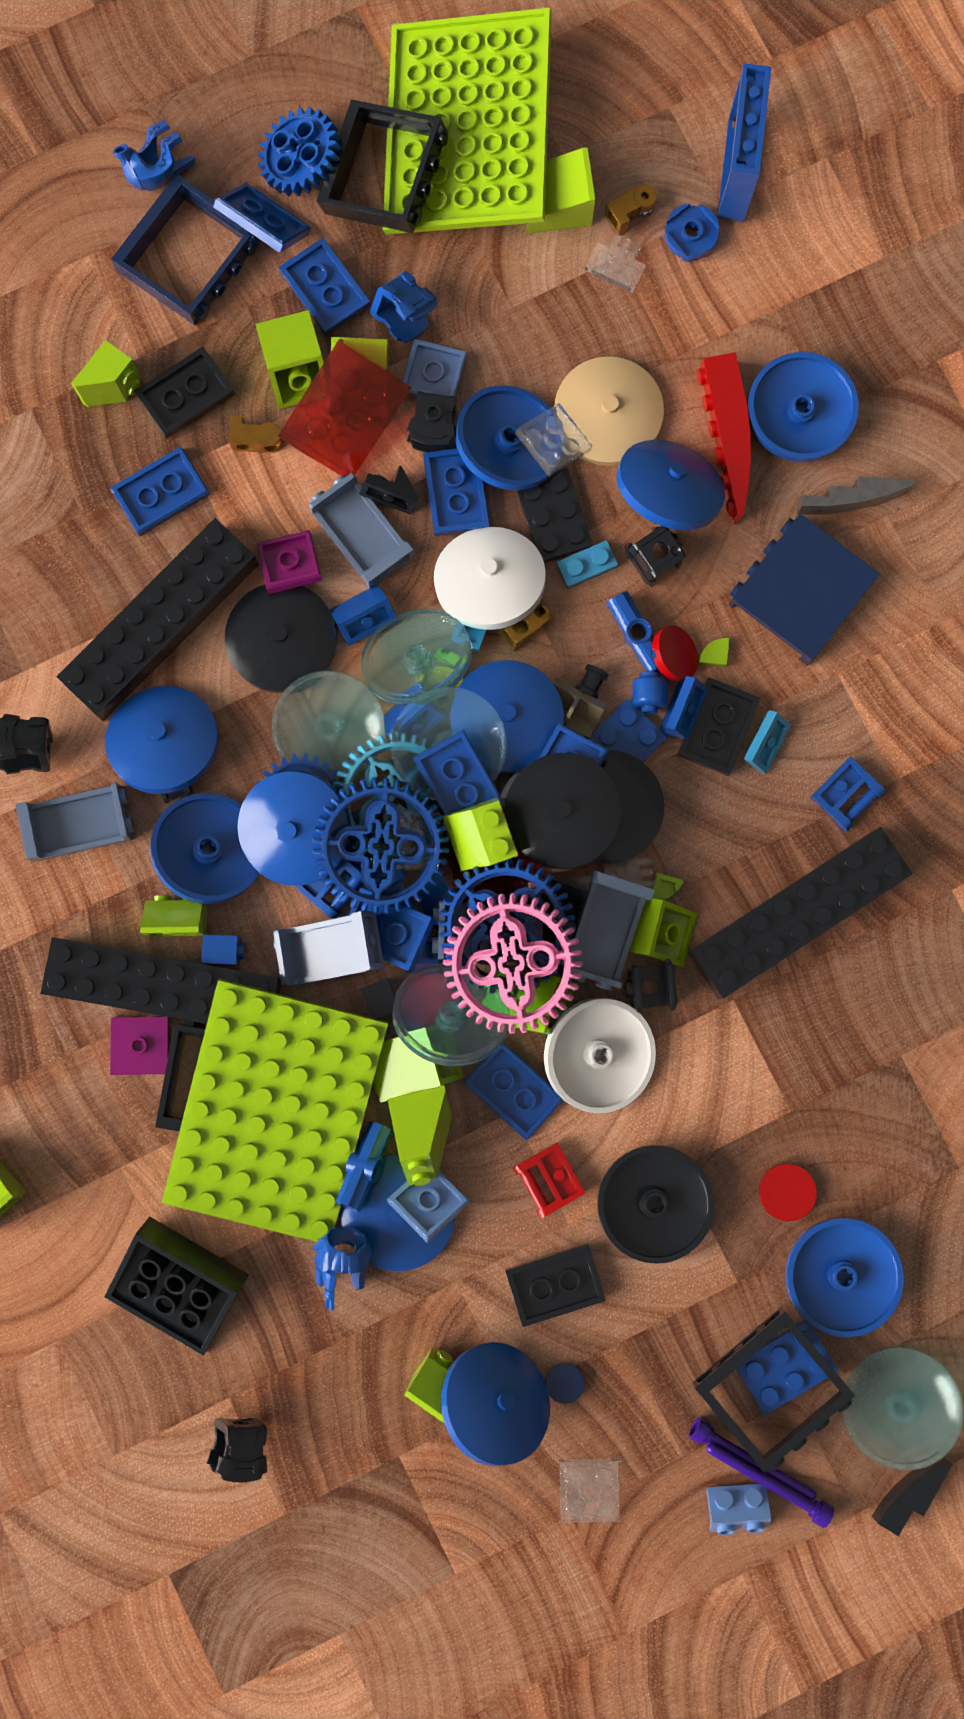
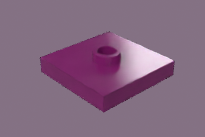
(289, 562)
(139, 1045)

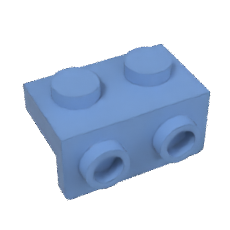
(738, 1508)

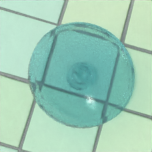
(415, 655)
(439, 715)
(327, 718)
(435, 1025)
(903, 1408)

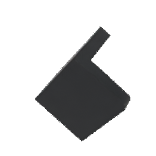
(379, 998)

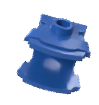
(403, 307)

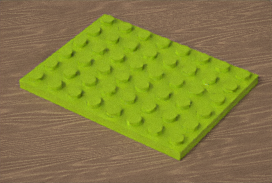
(493, 95)
(274, 1111)

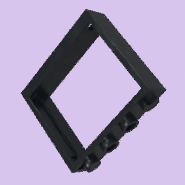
(351, 133)
(164, 1119)
(742, 1352)

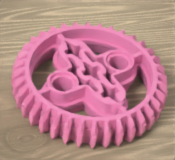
(513, 977)

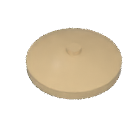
(612, 406)

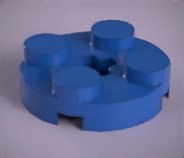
(686, 246)

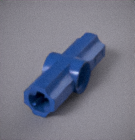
(628, 617)
(364, 1166)

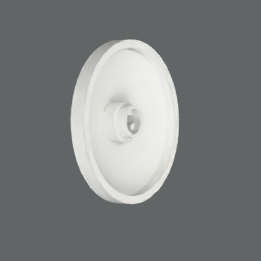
(490, 578)
(599, 1055)

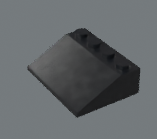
(176, 1285)

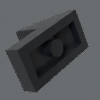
(395, 494)

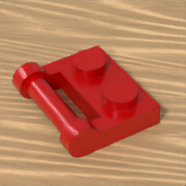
(558, 1176)

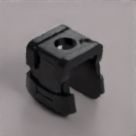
(433, 423)
(644, 559)
(25, 744)
(665, 980)
(239, 1449)

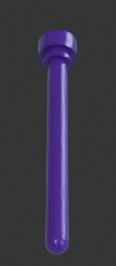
(703, 1432)
(820, 1512)

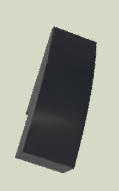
(911, 1494)

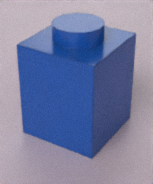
(222, 950)

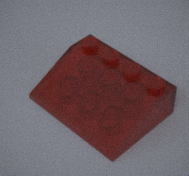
(344, 410)

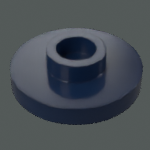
(565, 1383)

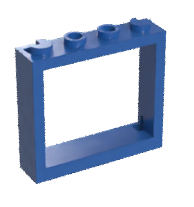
(744, 142)

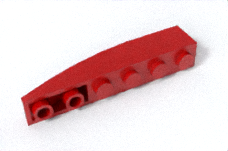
(729, 426)

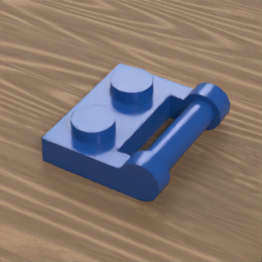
(841, 787)
(317, 891)

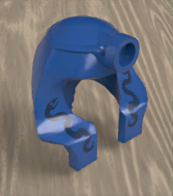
(144, 168)

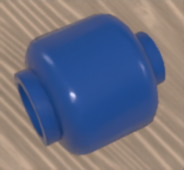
(650, 692)

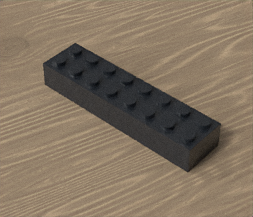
(158, 619)
(799, 913)
(139, 980)

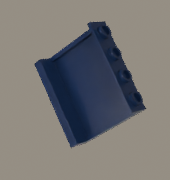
(803, 587)

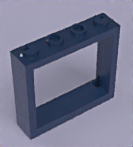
(153, 223)

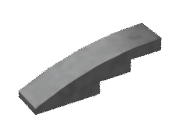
(862, 494)

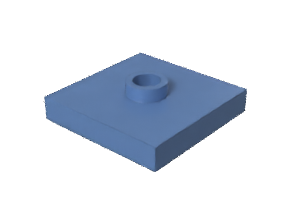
(434, 368)
(429, 1206)

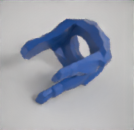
(330, 1260)

